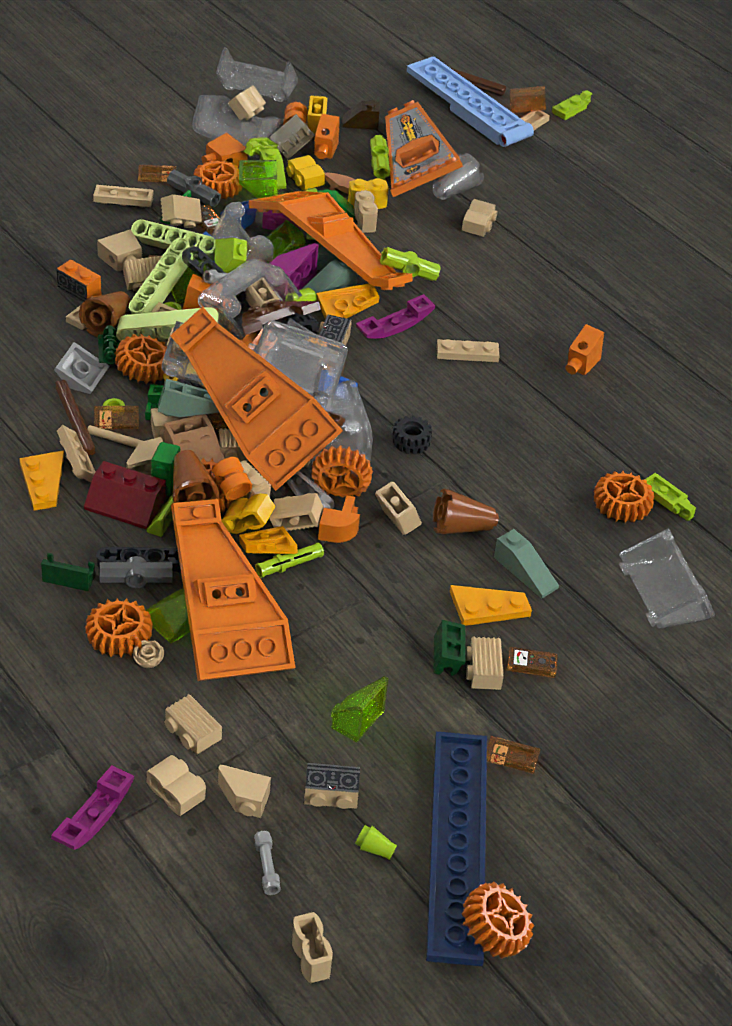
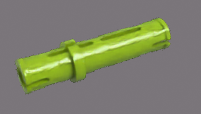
(266, 568)

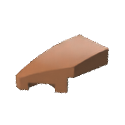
(338, 181)

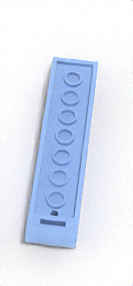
(471, 103)

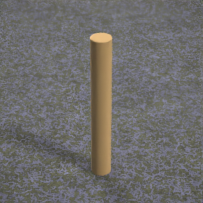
(116, 437)

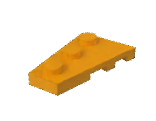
(348, 300)
(43, 478)
(488, 605)

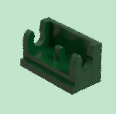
(67, 574)
(449, 647)

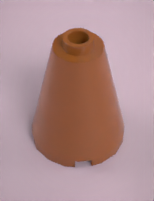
(103, 311)
(192, 479)
(462, 514)

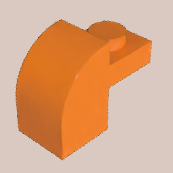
(339, 525)

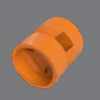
(293, 109)
(231, 478)

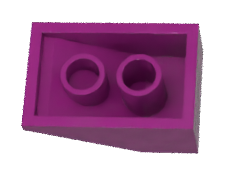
(299, 265)

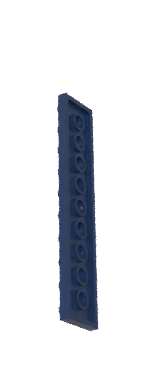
(456, 845)

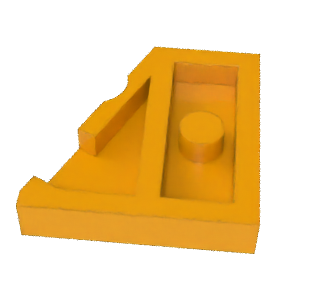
(270, 540)

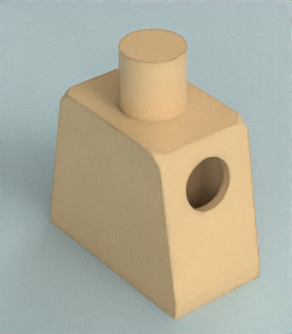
(118, 248)

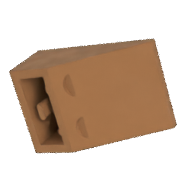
(196, 435)

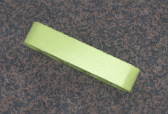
(169, 234)
(161, 279)
(156, 323)

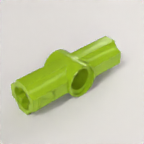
(379, 157)
(410, 263)

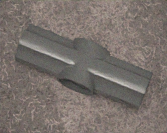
(200, 191)
(136, 572)

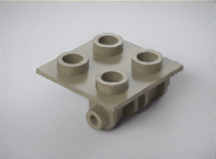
(292, 136)

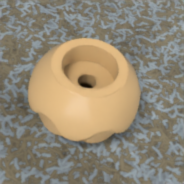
(149, 655)

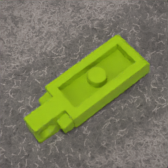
(572, 105)
(257, 144)
(671, 497)

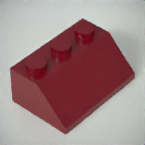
(125, 495)

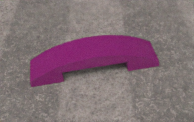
(399, 321)
(96, 810)

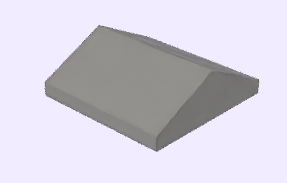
(80, 369)

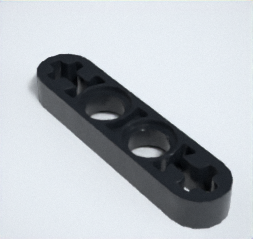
(197, 266)
(144, 552)

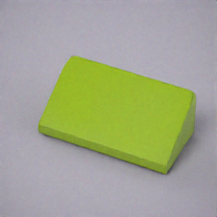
(162, 519)

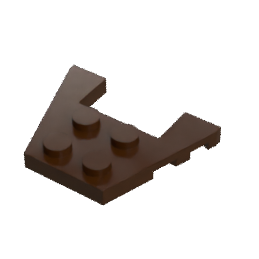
(275, 309)

